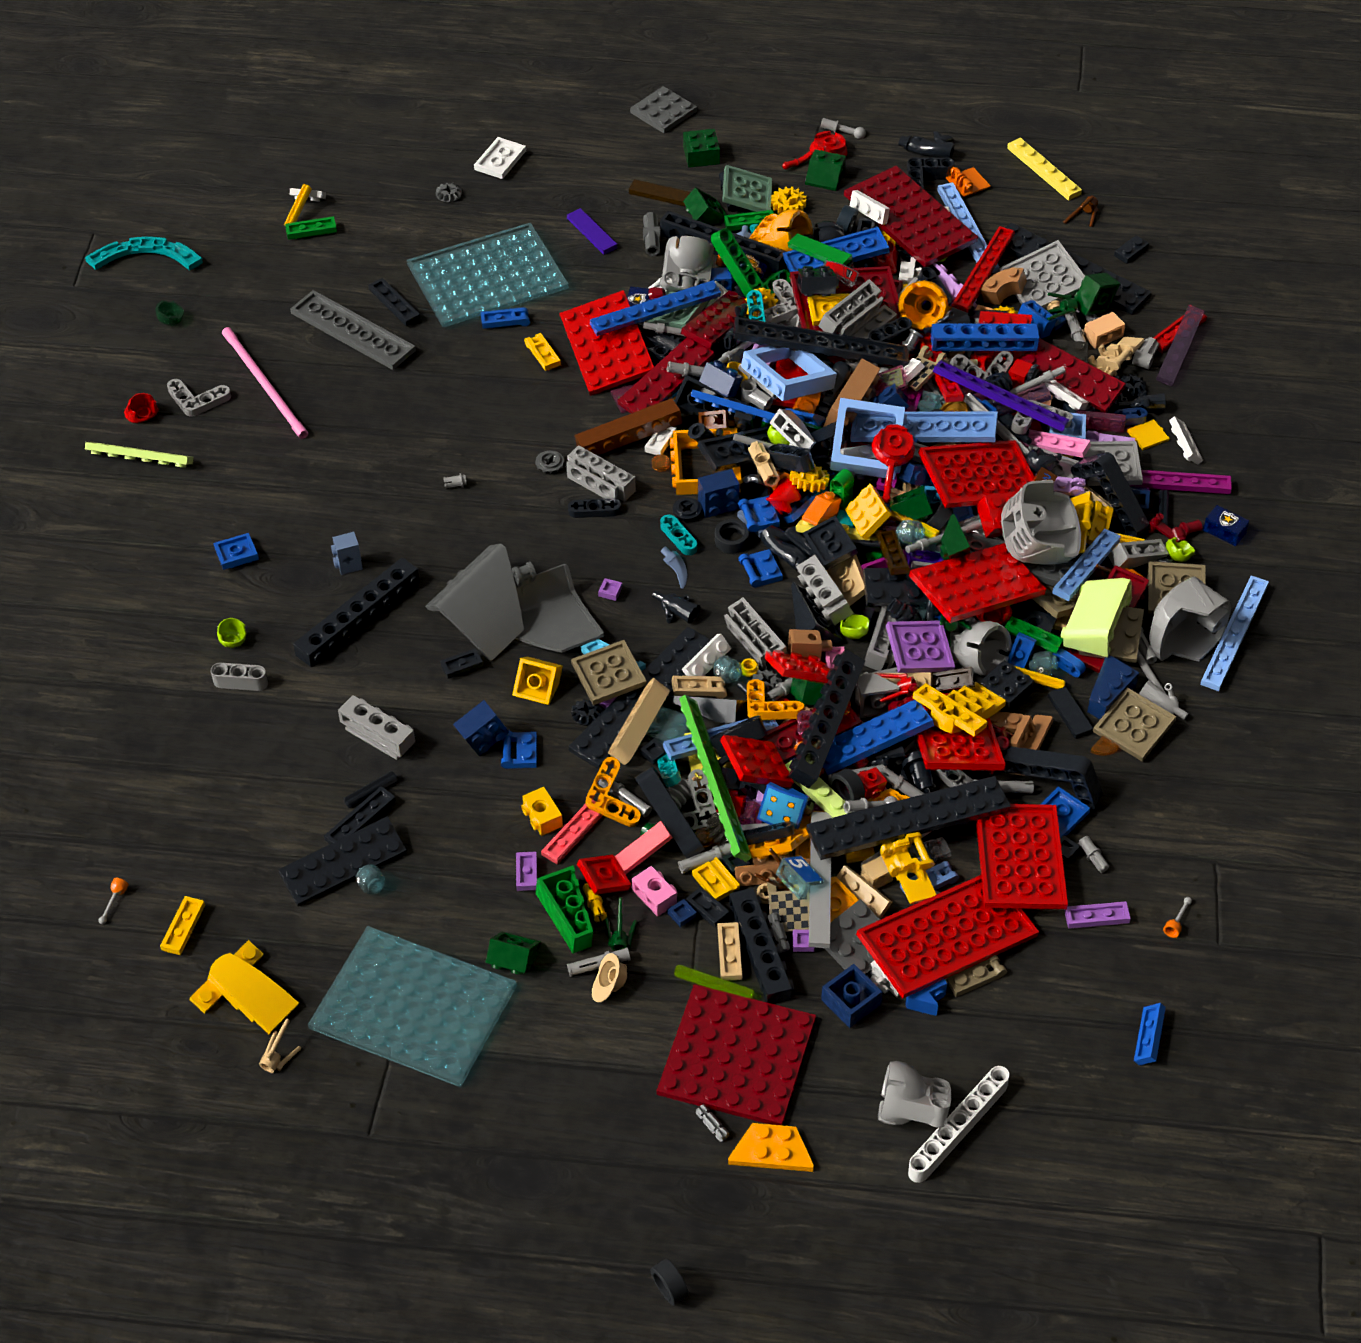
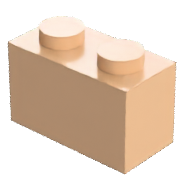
(1104, 330)

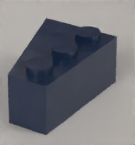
(1110, 684)

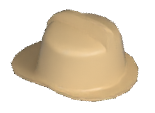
(610, 977)

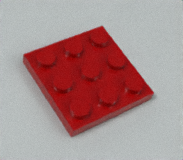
(1003, 318)
(798, 667)
(756, 761)

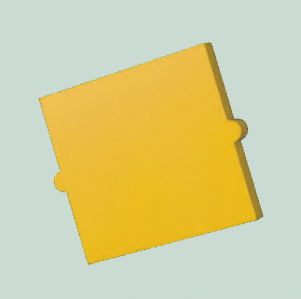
(1148, 434)

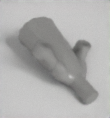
(1160, 698)

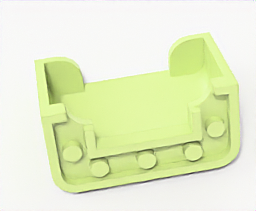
(1096, 615)

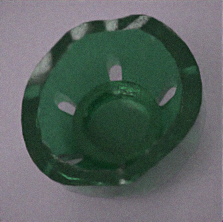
(169, 312)

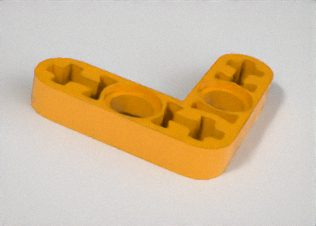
(786, 709)
(605, 800)

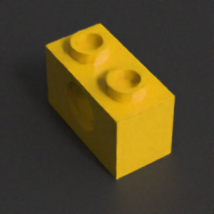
(542, 811)

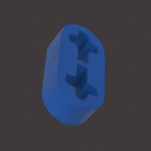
(1070, 663)

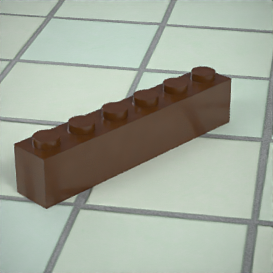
(630, 428)

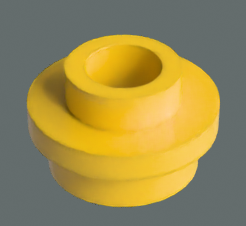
(749, 667)

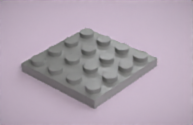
(1048, 271)

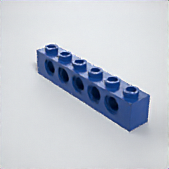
(984, 337)

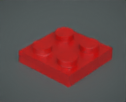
(604, 874)

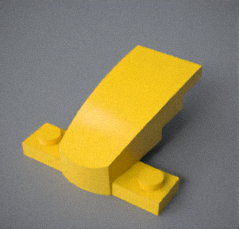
(960, 709)
(245, 989)

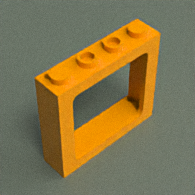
(683, 441)

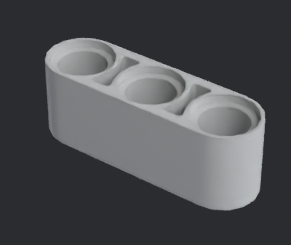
(239, 676)

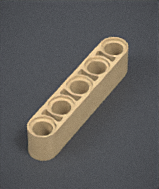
(638, 721)

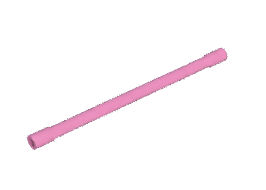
(296, 425)

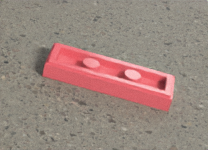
(643, 847)

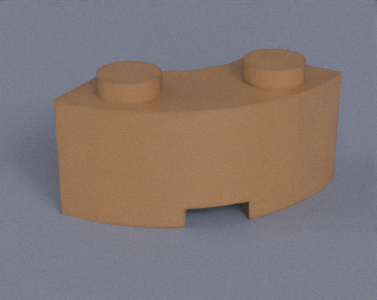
(1003, 285)

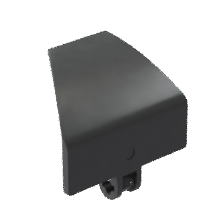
(483, 602)
(552, 609)

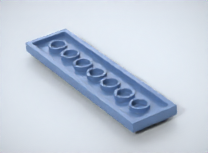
(932, 426)

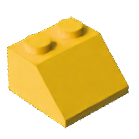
(537, 680)

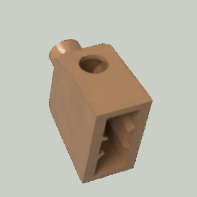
(807, 643)

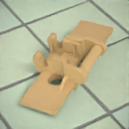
(1115, 354)

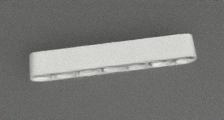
(956, 1132)

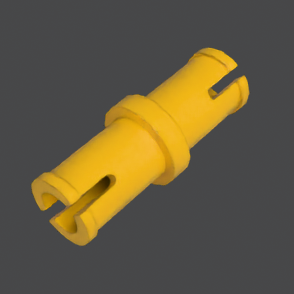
(594, 902)

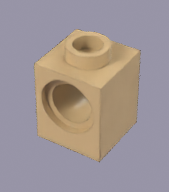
(876, 873)

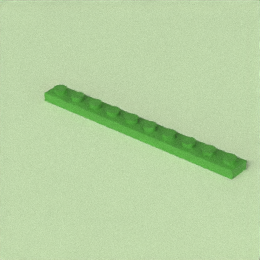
(715, 778)

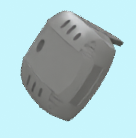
(1041, 525)
(1176, 618)

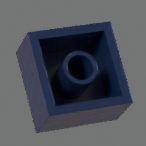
(718, 493)
(481, 728)
(851, 995)

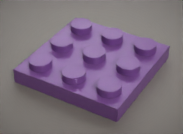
(920, 646)

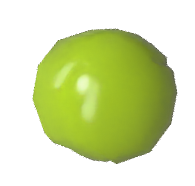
(775, 437)
(1179, 551)
(855, 626)
(231, 632)

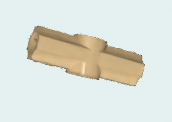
(764, 464)

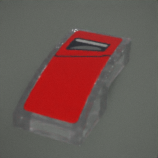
(844, 273)

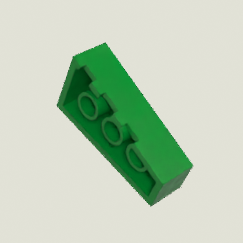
(565, 906)

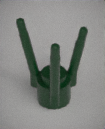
(1068, 305)
(951, 627)
(619, 939)

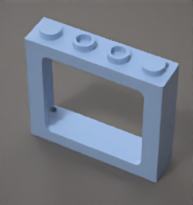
(819, 379)
(857, 464)

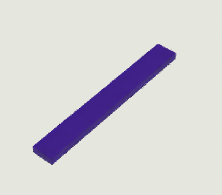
(1001, 395)

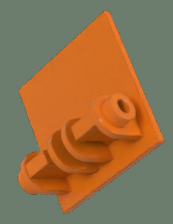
(967, 181)

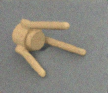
(271, 1058)

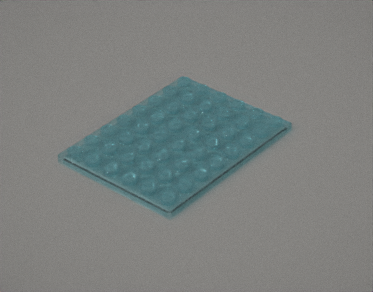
(487, 274)
(413, 1005)

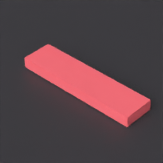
(571, 834)

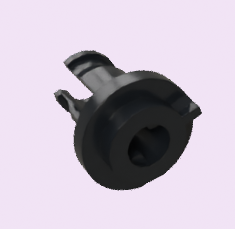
(921, 776)

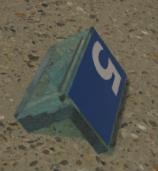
(798, 875)

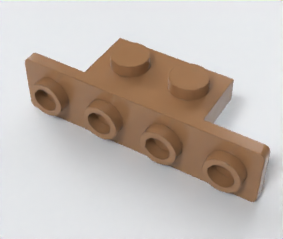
(1031, 732)
(766, 867)

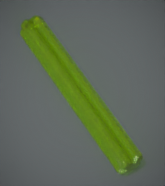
(712, 982)

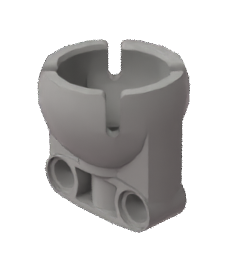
(687, 263)
(980, 645)
(913, 1097)

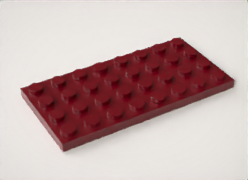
(915, 217)

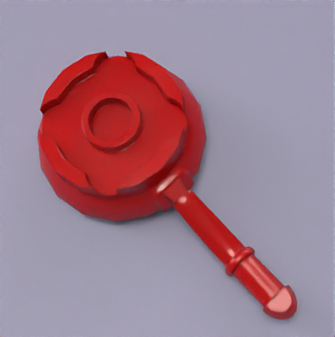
(823, 141)
(894, 448)

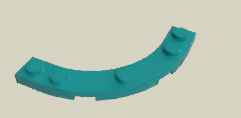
(158, 245)

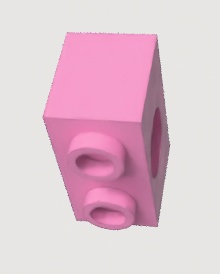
(659, 900)

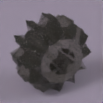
(716, 829)

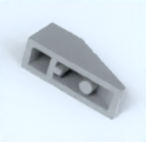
(792, 428)
(1137, 553)

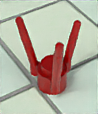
(904, 684)

